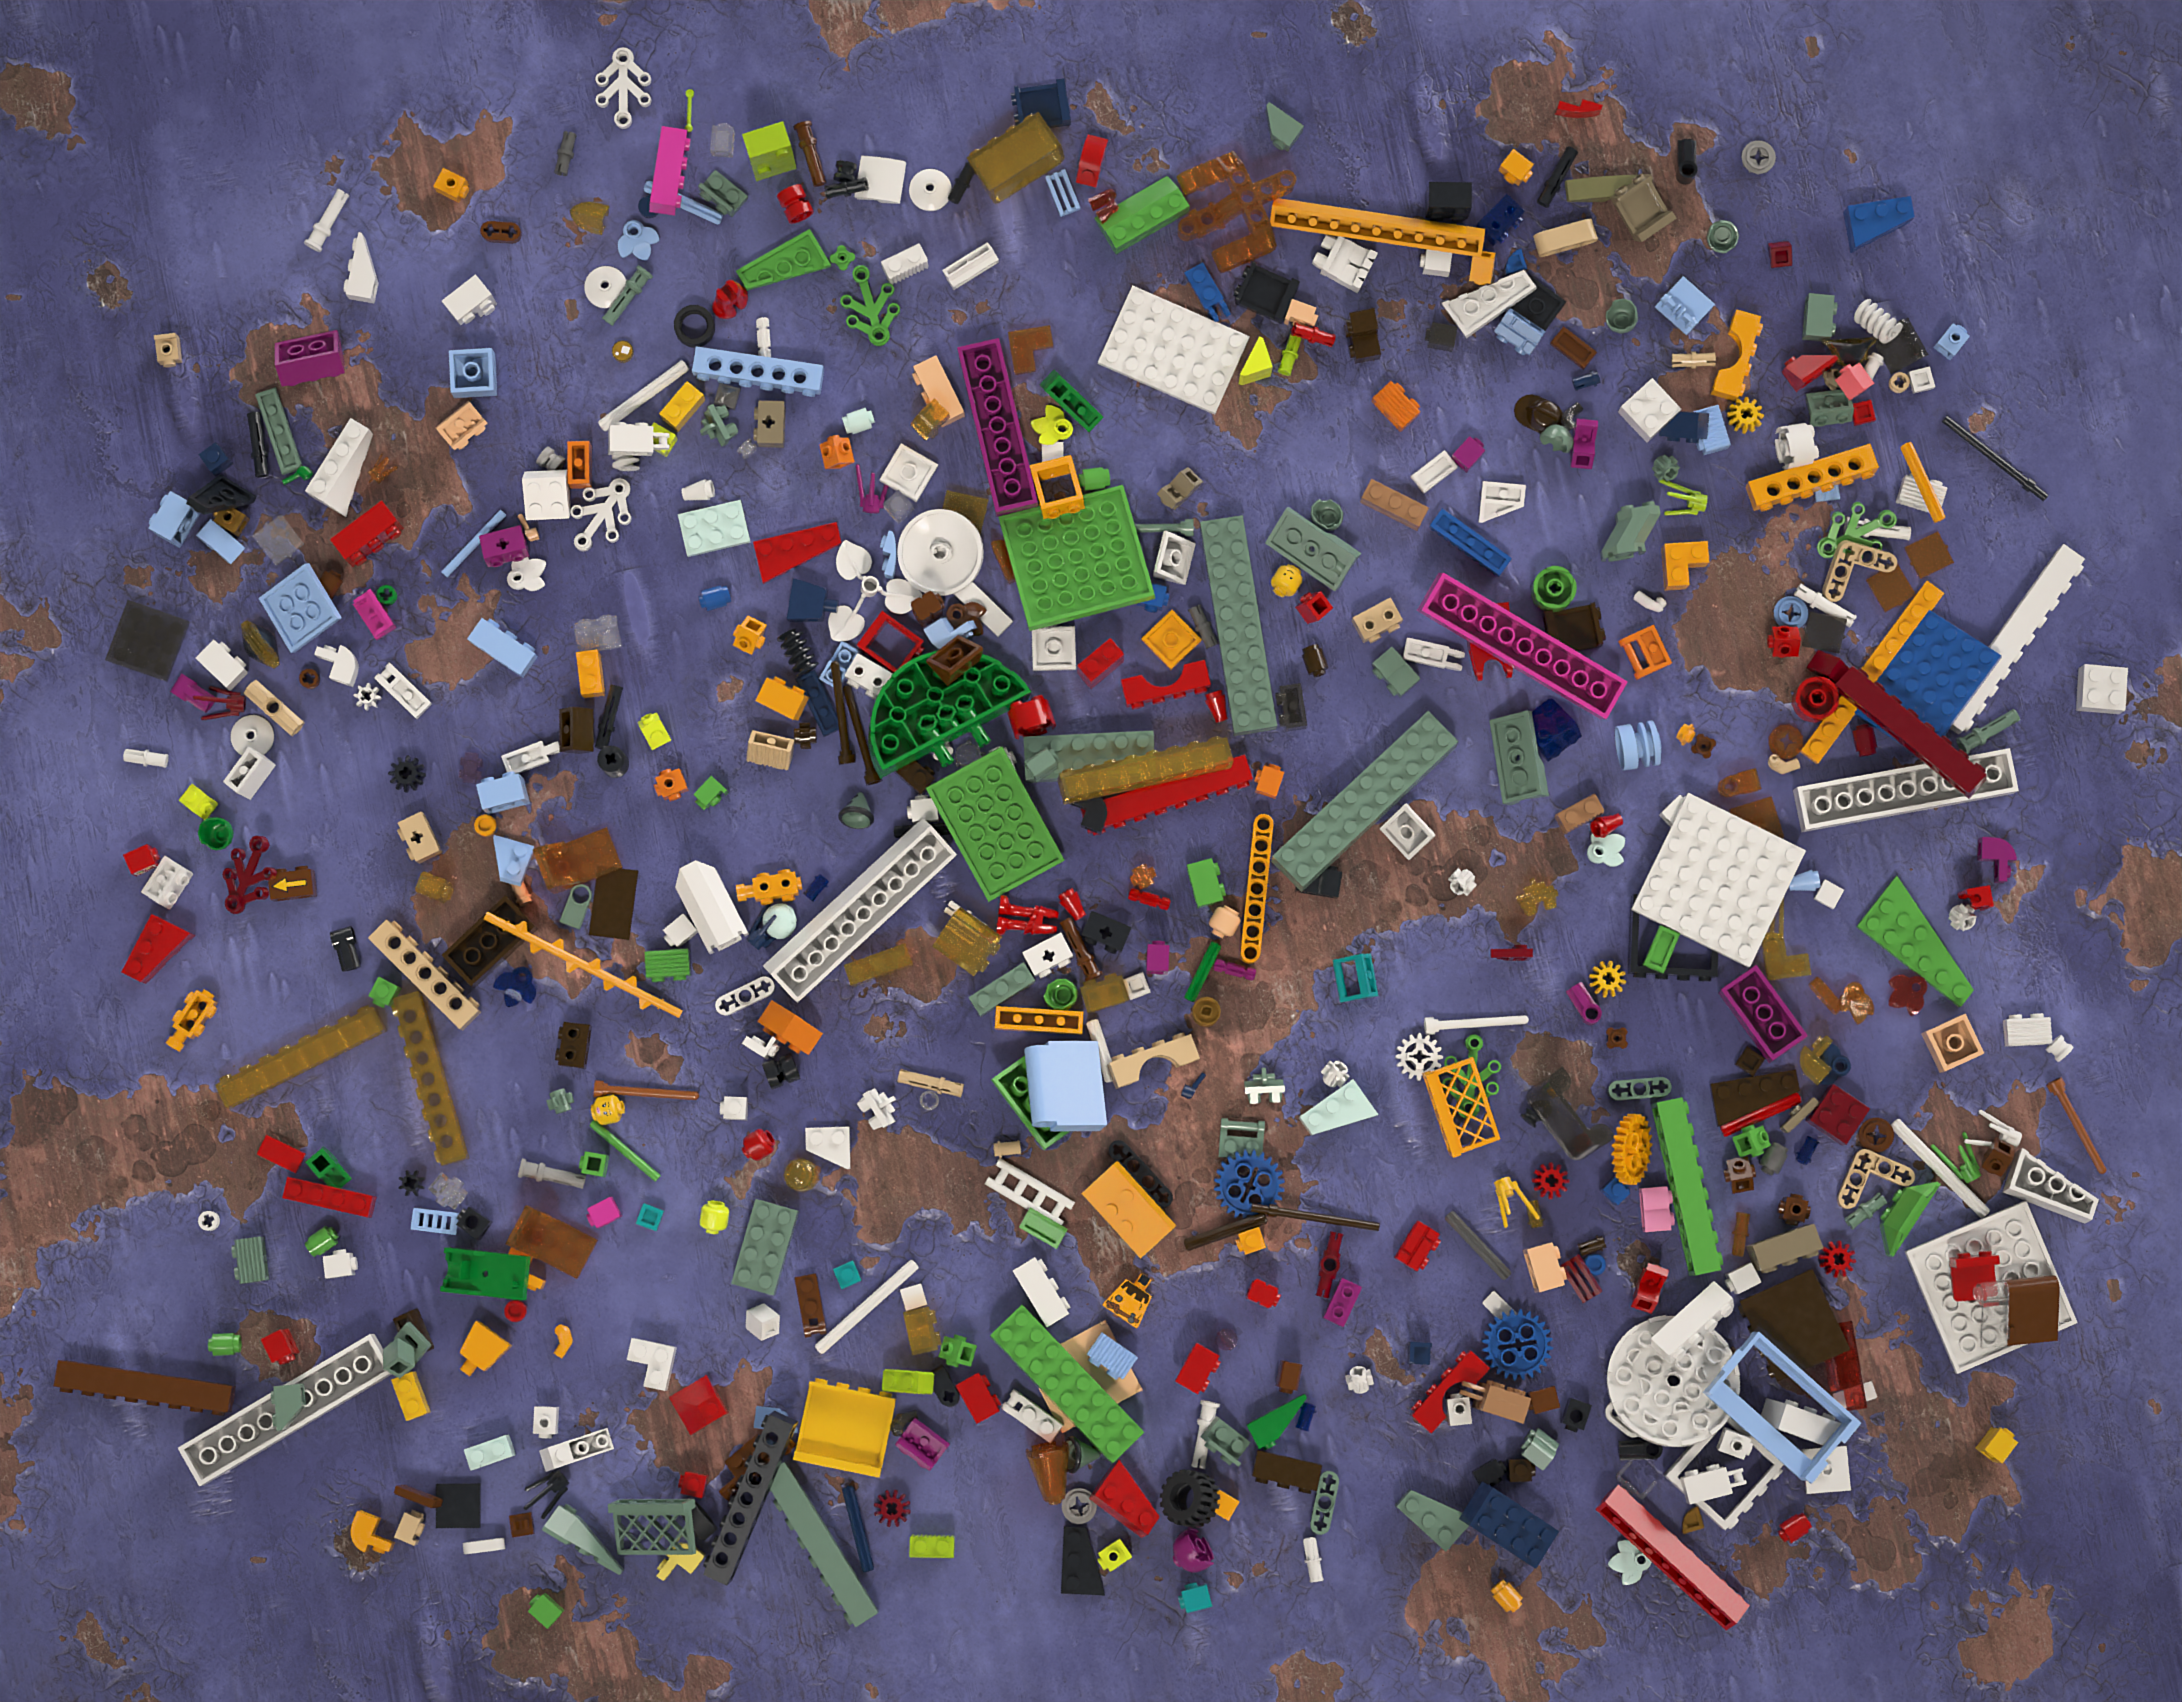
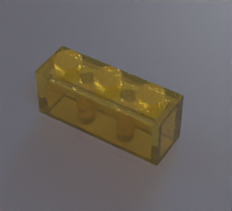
(878, 965)

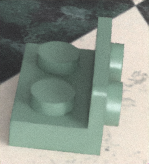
(722, 193)
(1829, 408)
(1226, 1440)

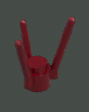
(234, 702)

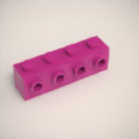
(668, 171)

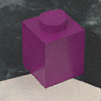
(1468, 453)

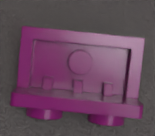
(922, 1444)

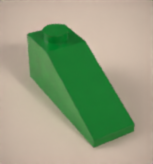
(1071, 400)
(1271, 1425)

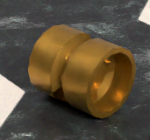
(1206, 1012)

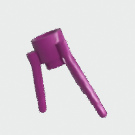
(870, 503)

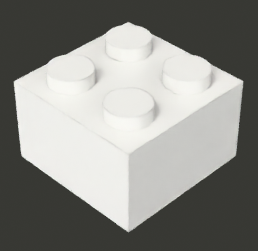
(1649, 410)
(546, 494)
(2101, 689)

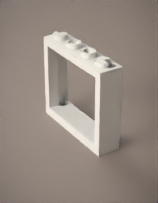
(1746, 1503)

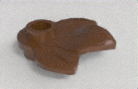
(969, 612)

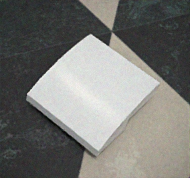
(884, 179)

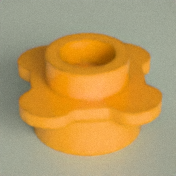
(1686, 734)

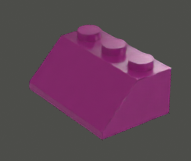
(309, 358)

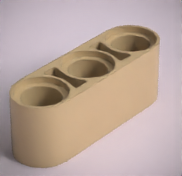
(1565, 237)

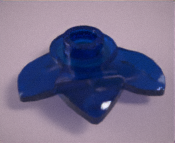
(514, 989)

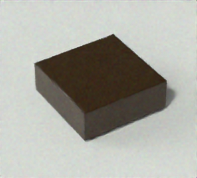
(1749, 1061)

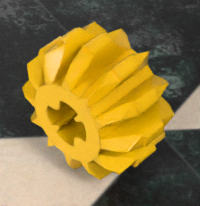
(1752, 419)
(1613, 974)

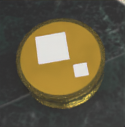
(622, 351)

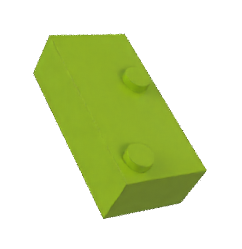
(769, 151)

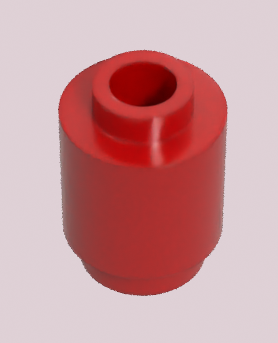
(1794, 1528)

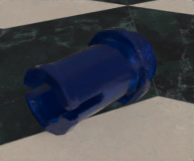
(816, 887)
(1807, 1150)
(1305, 1416)

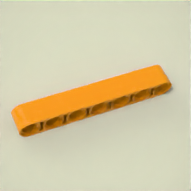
(1256, 878)

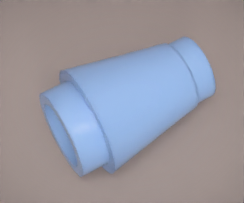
(1805, 881)

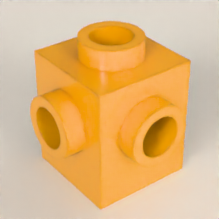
(749, 635)

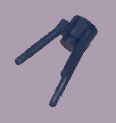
(758, 937)

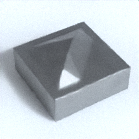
(727, 396)

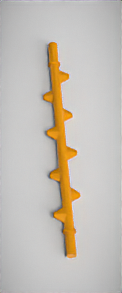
(574, 962)

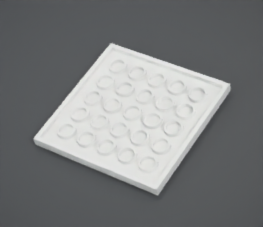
(1718, 880)
(2021, 1254)

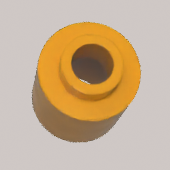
(1506, 1596)

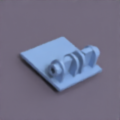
(1684, 305)

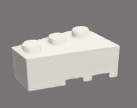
(1799, 1422)

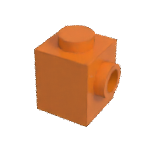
(1269, 780)

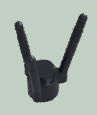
(556, 1482)

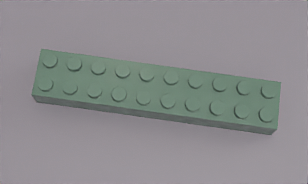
(1238, 625)
(1364, 801)

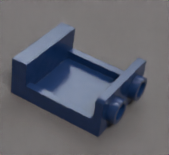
(1047, 99)

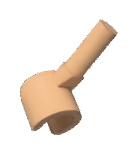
(531, 534)

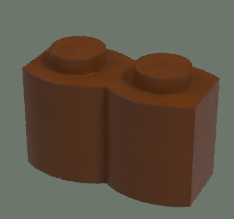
(1288, 1376)

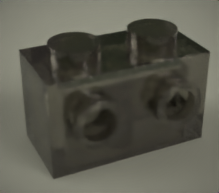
(1292, 707)

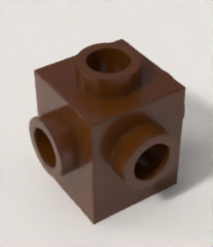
(1740, 1174)
(1785, 1209)

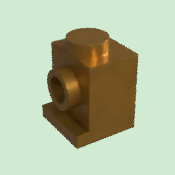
(235, 524)

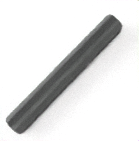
(1477, 1245)

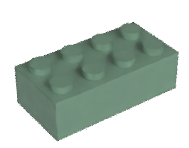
(765, 1247)

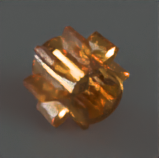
(1143, 876)

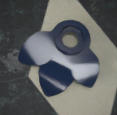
(1831, 1057)

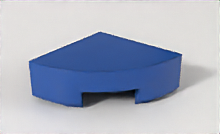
(1515, 263)

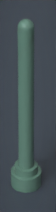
(1185, 527)

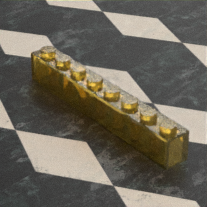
(1145, 770)
(301, 1057)

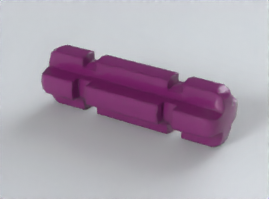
(1234, 969)

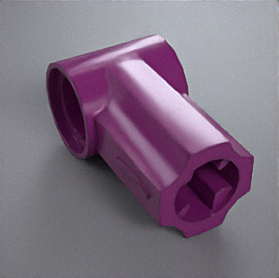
(187, 688)
(1583, 1001)

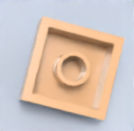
(1952, 1043)
(1544, 1267)

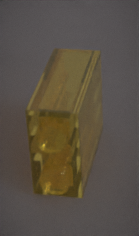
(968, 942)

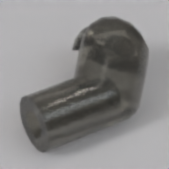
(1569, 414)
(900, 1421)

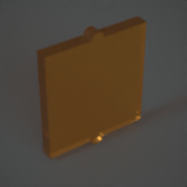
(1928, 555)
(1890, 588)

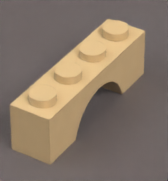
(1178, 1051)

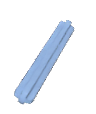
(693, 207)

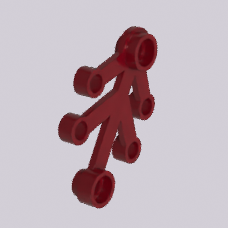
(258, 845)

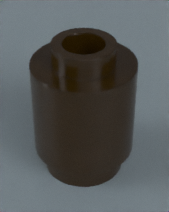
(1314, 660)

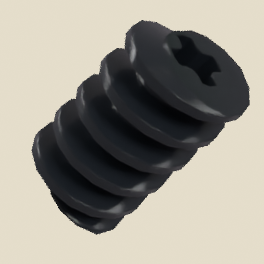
(797, 652)
(613, 753)

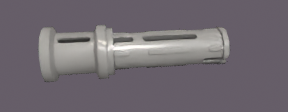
(541, 1172)

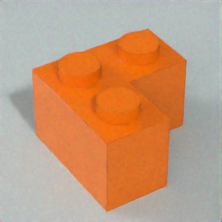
(789, 1028)

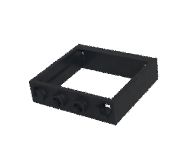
(1682, 973)

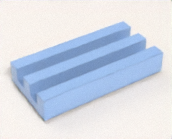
(1056, 176)

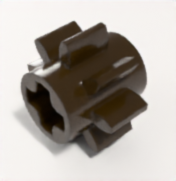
(805, 735)

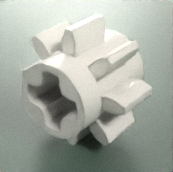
(362, 699)
(1462, 882)
(1962, 917)
(1335, 1074)
(1359, 1379)

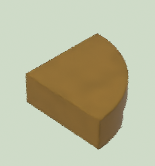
(1692, 1521)

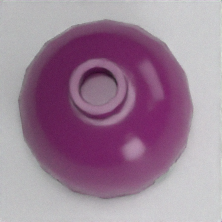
(1191, 1552)

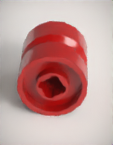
(794, 201)

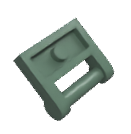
(1230, 1144)

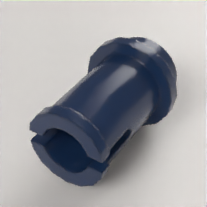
(1586, 380)

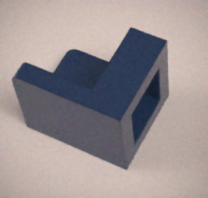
(1419, 1353)

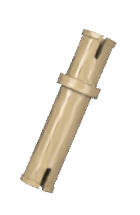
(940, 1085)

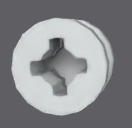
(2059, 1048)

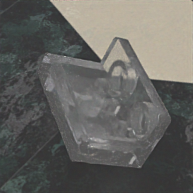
(598, 633)

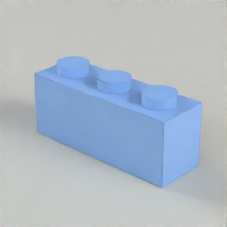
(503, 646)

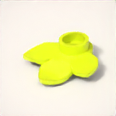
(1049, 426)

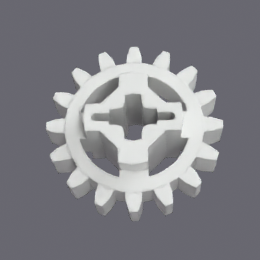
(1419, 1046)

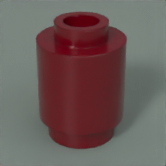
(1865, 740)

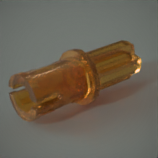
(1740, 1233)

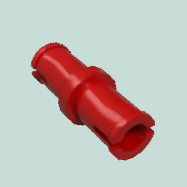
(1313, 334)

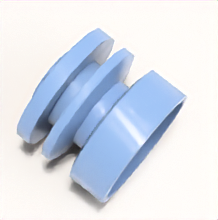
(1632, 746)

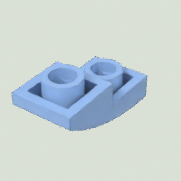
(220, 541)
(889, 549)
(844, 655)

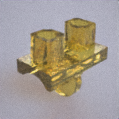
(1536, 893)

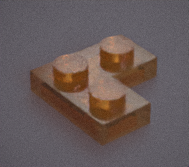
(1024, 343)

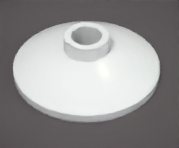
(933, 199)
(604, 297)
(262, 730)

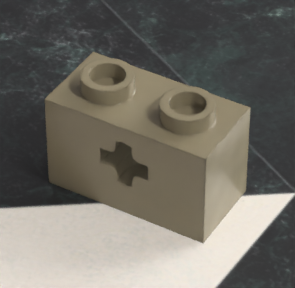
(775, 435)

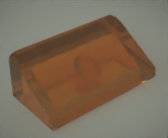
(1001, 554)

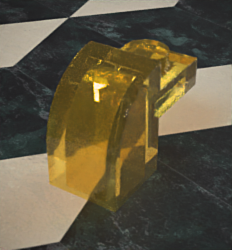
(930, 420)
(1811, 1064)

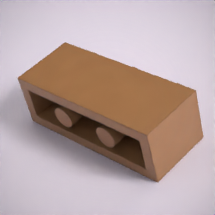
(1394, 504)

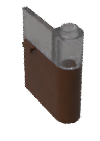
(2018, 1311)

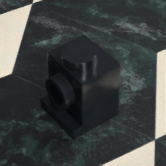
(1490, 1472)

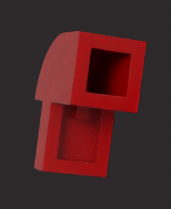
(1091, 160)
(1649, 1288)

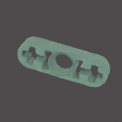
(1654, 1081)
(1333, 1487)

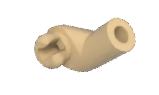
(1781, 766)

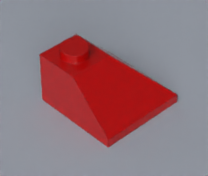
(1806, 369)
(698, 1405)

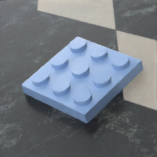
(300, 608)

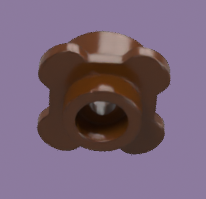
(1709, 743)
(1621, 1042)

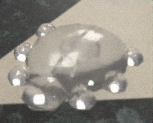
(967, 753)

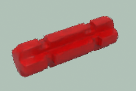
(1149, 899)

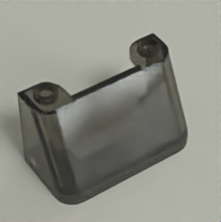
(1562, 1120)

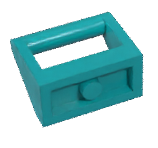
(1365, 977)

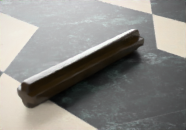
(1225, 1231)

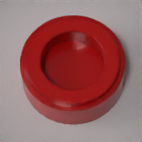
(515, 1310)

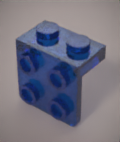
(1554, 729)

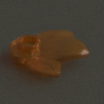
(1856, 1002)

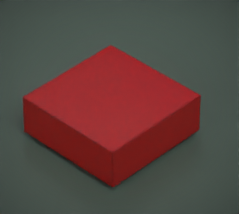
(1863, 413)

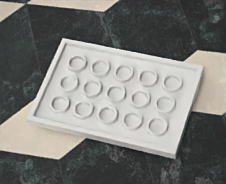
(1173, 350)

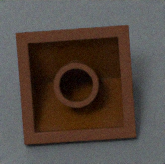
(955, 658)

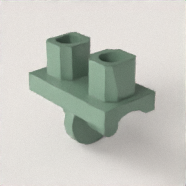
(715, 427)
(1264, 1084)

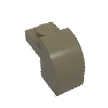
(1180, 488)

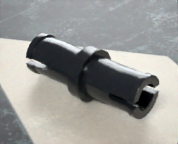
(846, 188)

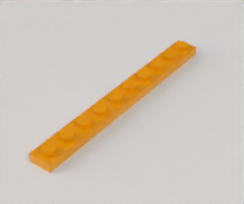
(1832, 726)

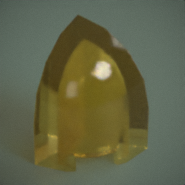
(590, 216)

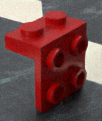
(1970, 1270)

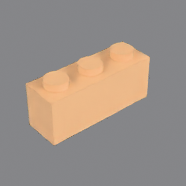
(937, 386)

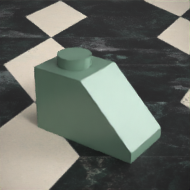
(1282, 128)

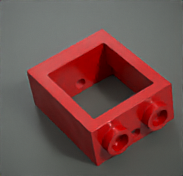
(874, 631)

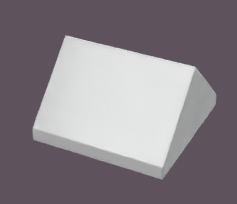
(1174, 558)
(1407, 831)

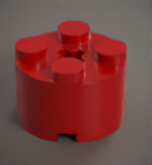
(1827, 699)
(1031, 717)

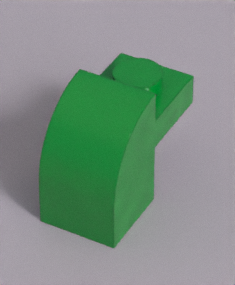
(327, 1167)

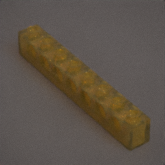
(457, 1151)

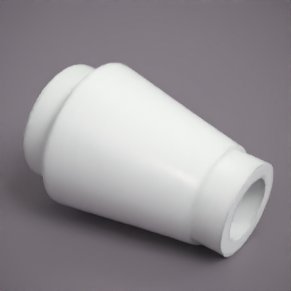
(699, 491)

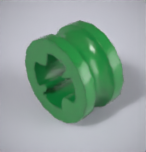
(391, 600)

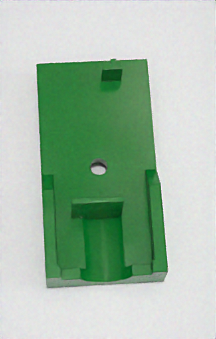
(505, 1279)

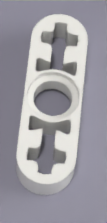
(727, 997)

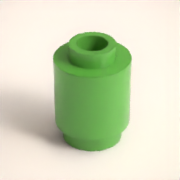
(1094, 478)
(322, 1241)
(224, 1344)

